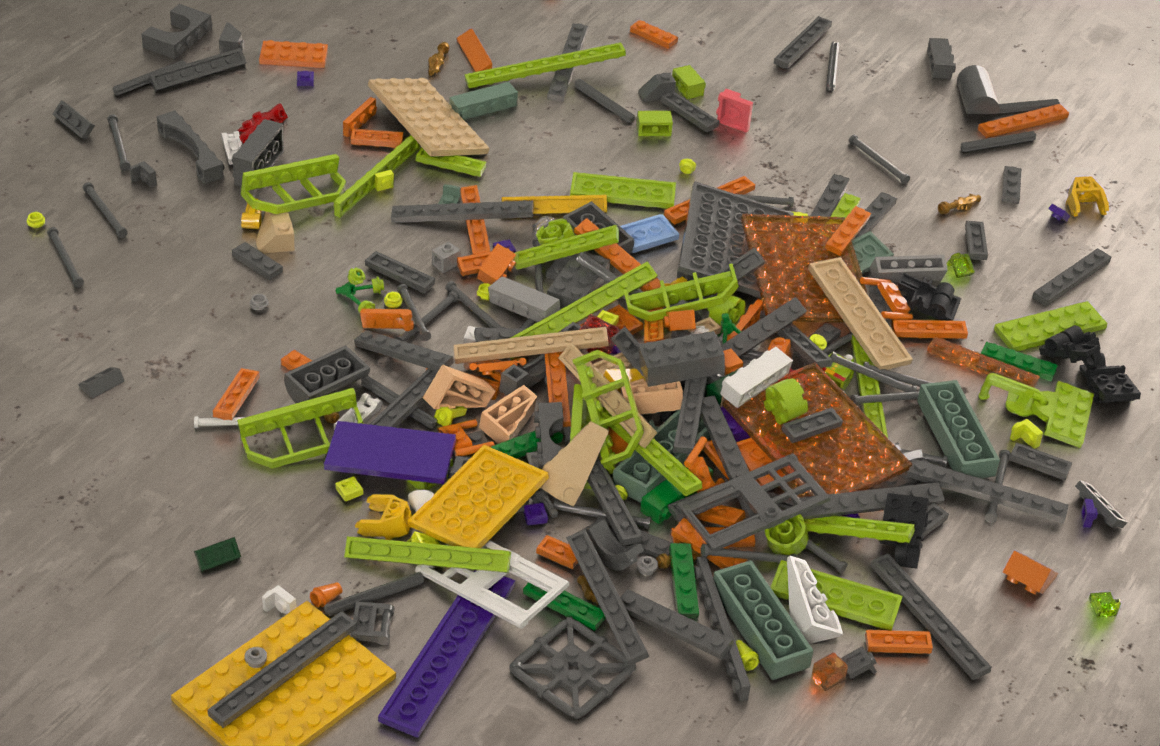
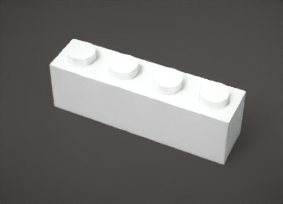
(756, 377)

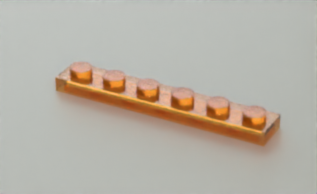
(979, 362)

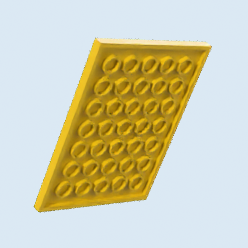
(300, 706)

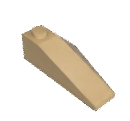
(275, 233)
(574, 463)

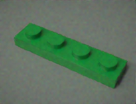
(1039, 367)
(523, 444)
(684, 580)
(569, 606)

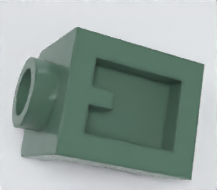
(450, 195)

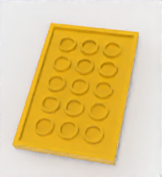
(478, 499)

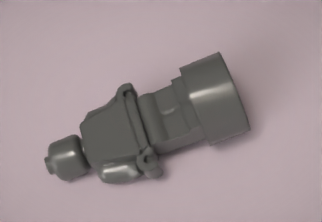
(541, 496)

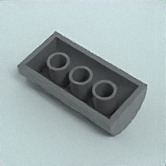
(977, 91)
(601, 220)
(325, 375)

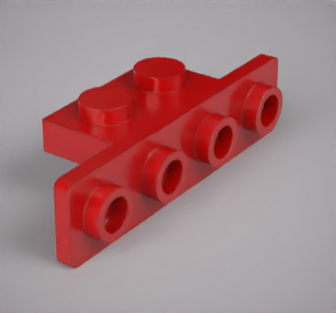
(276, 114)

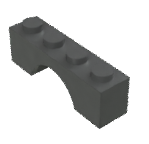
(549, 422)

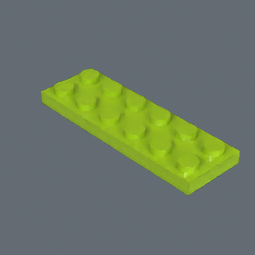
(625, 190)
(1036, 328)
(847, 598)

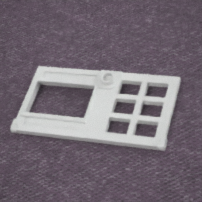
(477, 584)

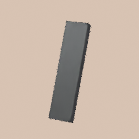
(628, 346)

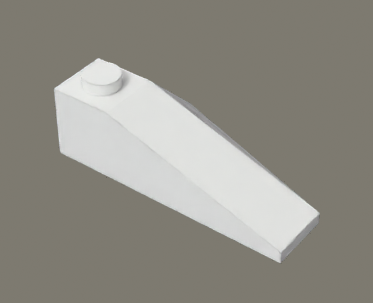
(808, 605)

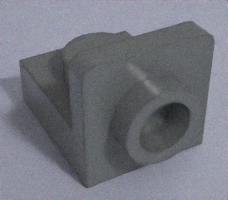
(143, 172)
(557, 267)
(859, 662)

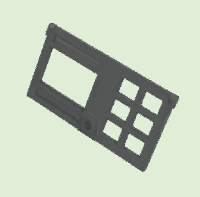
(765, 508)

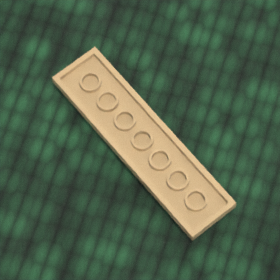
(860, 314)

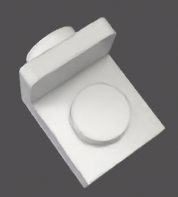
(280, 598)

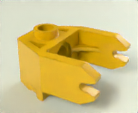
(1092, 193)
(393, 521)

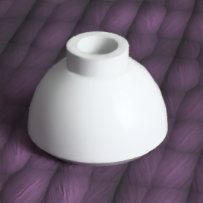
(419, 498)

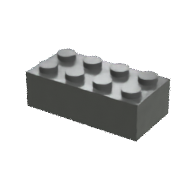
(259, 150)
(576, 280)
(681, 358)

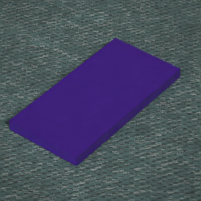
(390, 452)

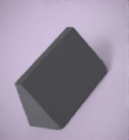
(102, 381)

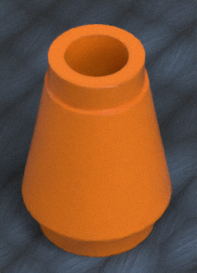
(325, 594)

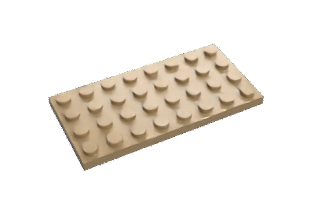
(428, 117)

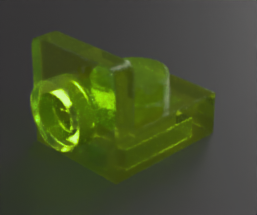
(961, 264)
(1104, 604)

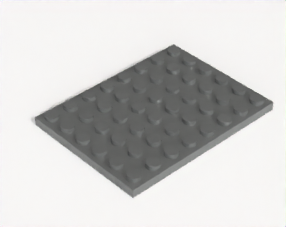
(716, 233)

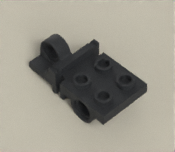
(930, 300)
(1074, 345)
(1110, 383)
(909, 511)

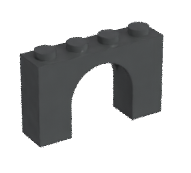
(175, 43)

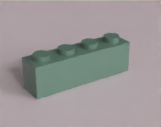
(484, 100)

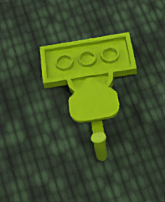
(1063, 410)

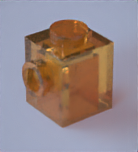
(829, 671)

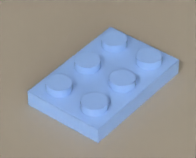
(651, 232)

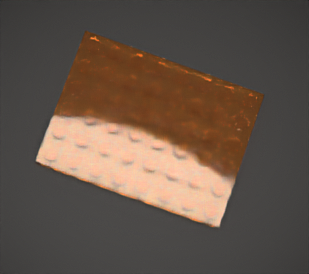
(788, 248)
(838, 459)

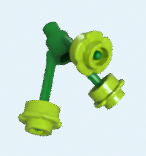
(356, 277)

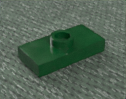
(217, 554)

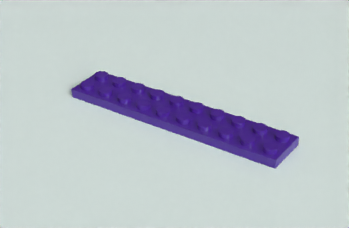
(440, 663)

